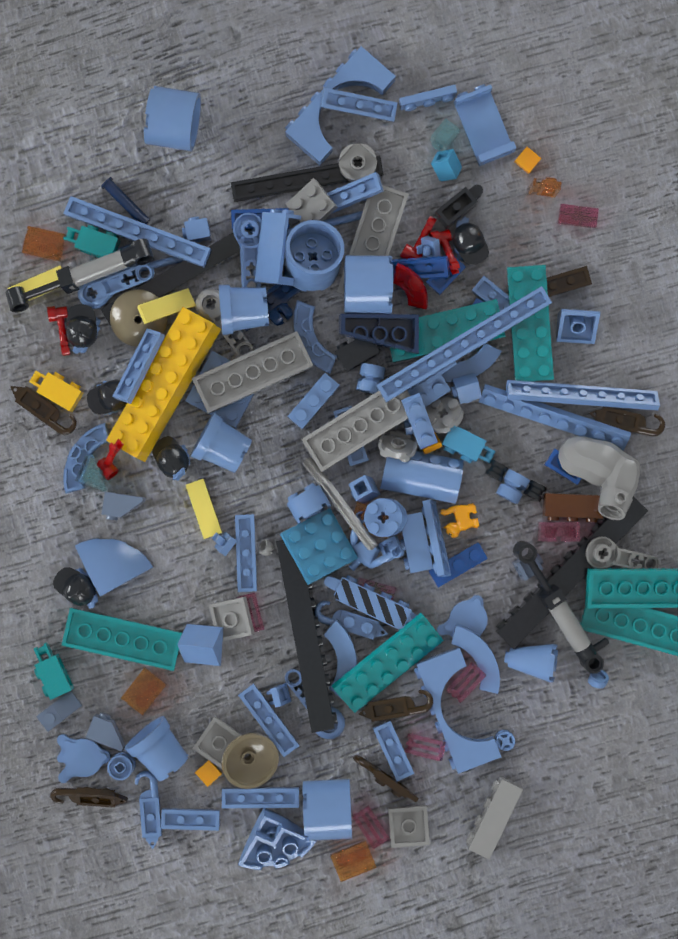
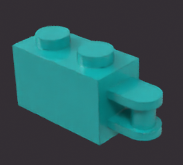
(92, 241)
(52, 673)

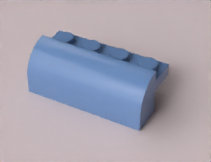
(424, 476)

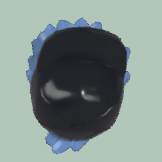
(469, 242)
(82, 327)
(101, 398)
(171, 457)
(76, 587)

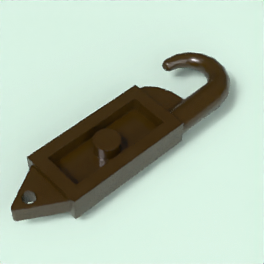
(42, 409)
(627, 421)
(396, 707)
(383, 779)
(89, 796)

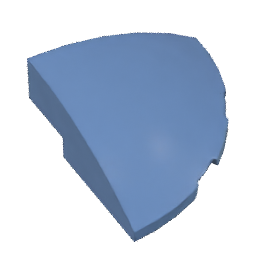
(111, 563)
(273, 842)

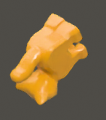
(462, 518)

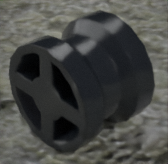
(496, 470)
(535, 490)

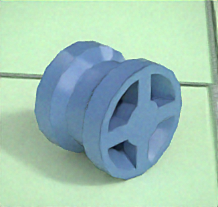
(507, 742)

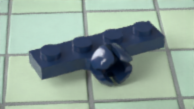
(277, 303)

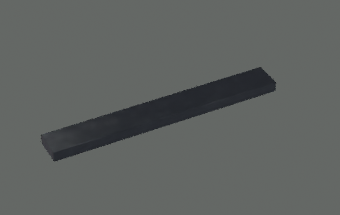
(292, 181)
(186, 271)

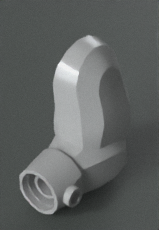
(605, 467)

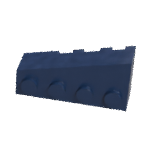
(387, 330)

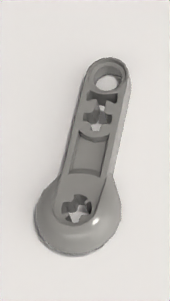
(215, 317)
(615, 556)

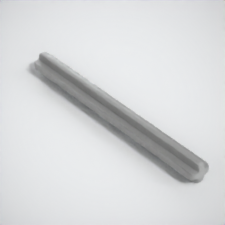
(340, 504)

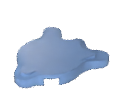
(467, 614)
(80, 756)

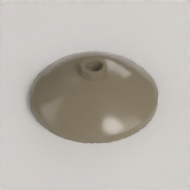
(123, 315)
(255, 768)

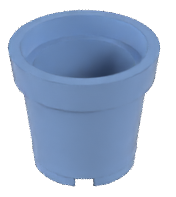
(242, 308)
(221, 444)
(157, 748)

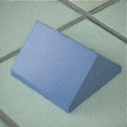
(577, 326)
(201, 644)

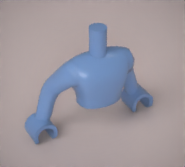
(369, 557)

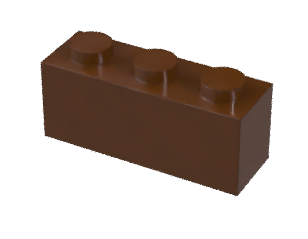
(571, 506)

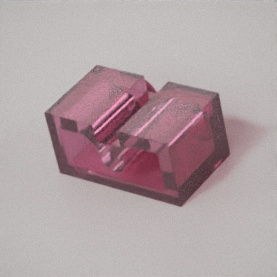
(566, 530)

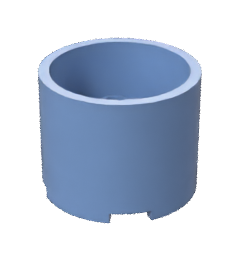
(172, 118)
(313, 241)
(368, 284)
(327, 810)

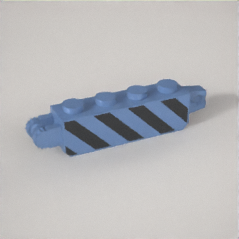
(369, 602)

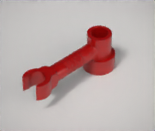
(444, 238)
(410, 251)
(59, 314)
(105, 464)

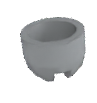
(266, 547)

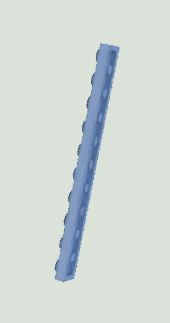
(464, 344)

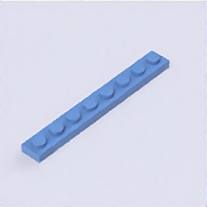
(136, 230)
(582, 395)
(554, 417)

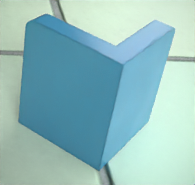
(446, 165)

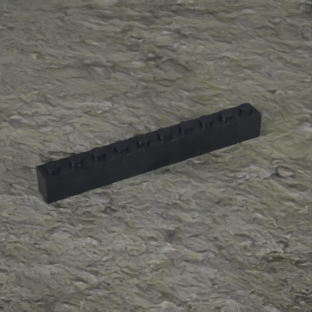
(565, 576)
(307, 643)

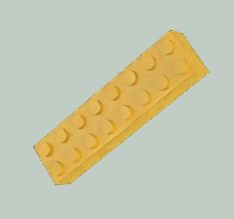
(164, 384)

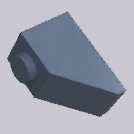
(119, 505)
(524, 570)
(59, 711)
(105, 732)

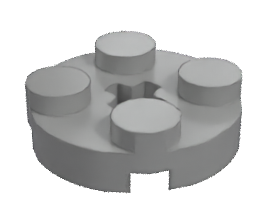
(357, 152)
(445, 405)
(397, 446)

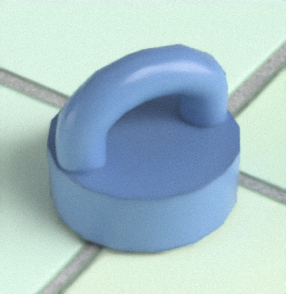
(598, 680)

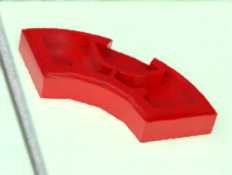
(412, 285)

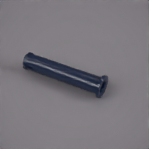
(125, 201)

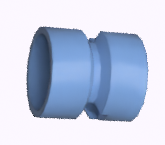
(371, 376)
(512, 486)
(121, 765)

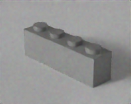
(494, 817)

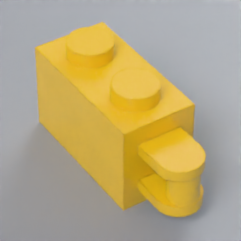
(57, 390)

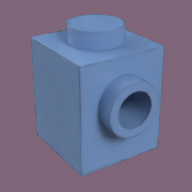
(196, 230)
(466, 388)
(364, 489)

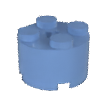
(308, 503)
(374, 517)

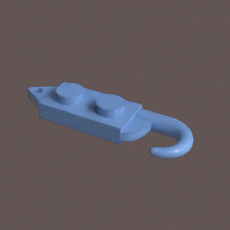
(352, 622)
(150, 810)

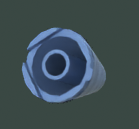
(534, 660)

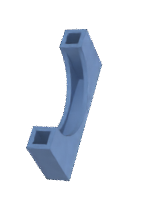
(360, 70)
(465, 751)

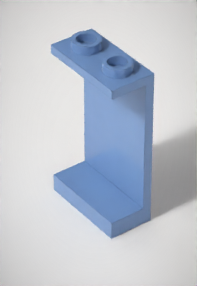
(483, 125)
(272, 247)

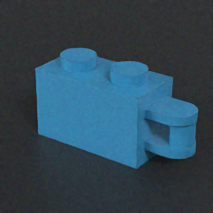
(467, 445)

